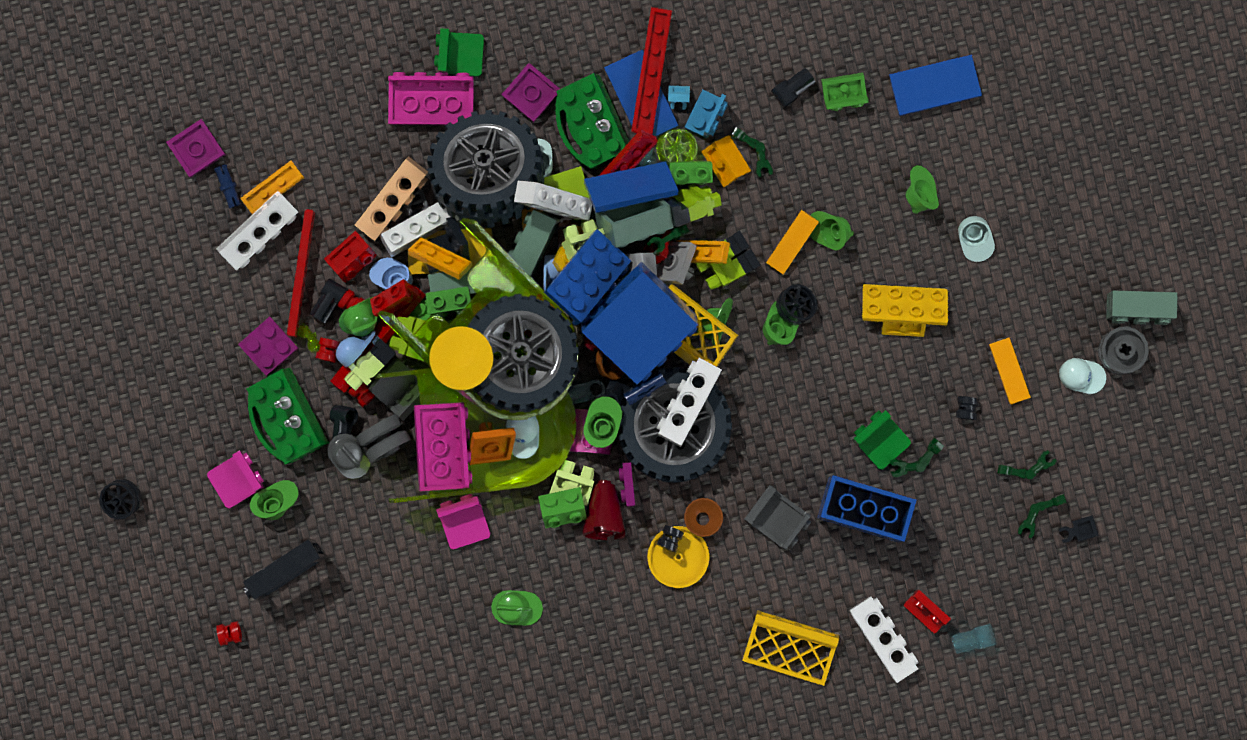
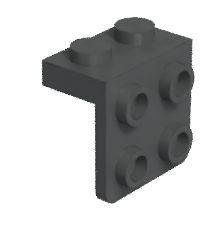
(399, 392)

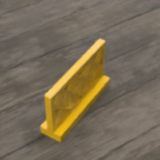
(690, 353)
(797, 630)

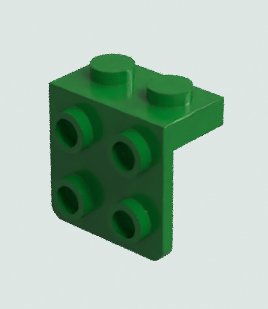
(459, 53)
(881, 439)

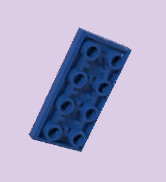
(625, 80)
(935, 85)
(630, 187)

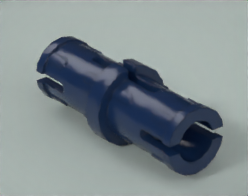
(227, 186)
(645, 388)

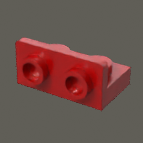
(350, 257)
(394, 298)
(926, 611)

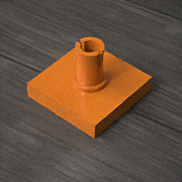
(491, 444)

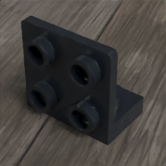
(452, 240)

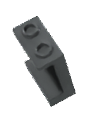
(778, 518)

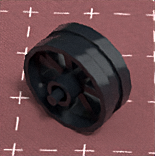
(796, 304)
(120, 499)

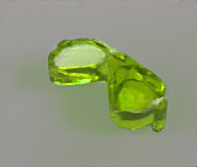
(305, 332)

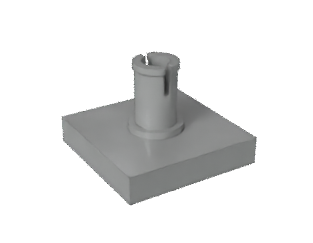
(677, 264)

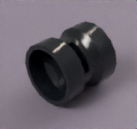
(967, 408)
(670, 543)

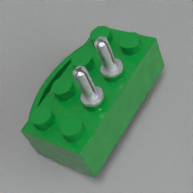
(590, 121)
(284, 417)

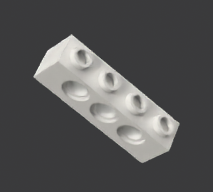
(553, 200)
(409, 231)
(245, 232)
(709, 374)
(897, 670)

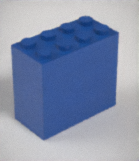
(640, 323)
(866, 509)

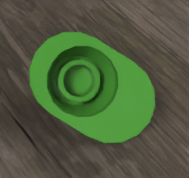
(922, 191)
(831, 230)
(721, 314)
(359, 319)
(776, 329)
(602, 422)
(274, 500)
(517, 607)

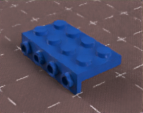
(588, 277)

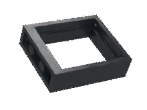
(283, 570)

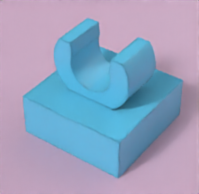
(679, 94)

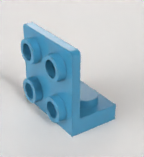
(705, 114)

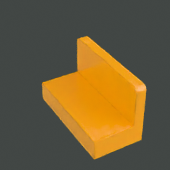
(726, 160)

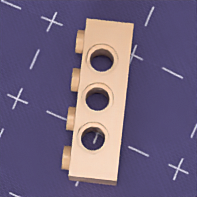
(408, 169)

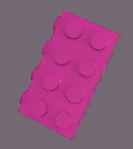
(429, 98)
(442, 446)

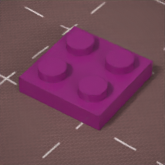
(531, 92)
(195, 148)
(268, 346)
(625, 475)

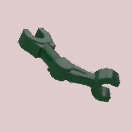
(759, 148)
(676, 234)
(919, 466)
(1031, 472)
(1034, 510)

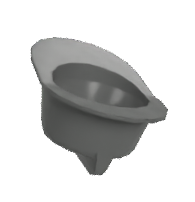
(348, 456)

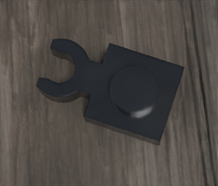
(1081, 528)

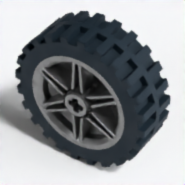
(459, 159)
(553, 369)
(666, 461)

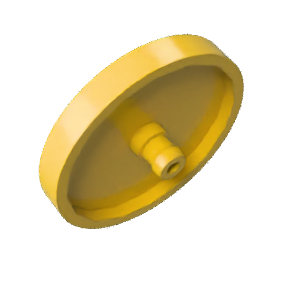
(461, 358)
(682, 567)

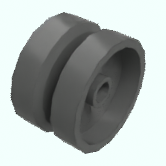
(1132, 342)
(384, 440)

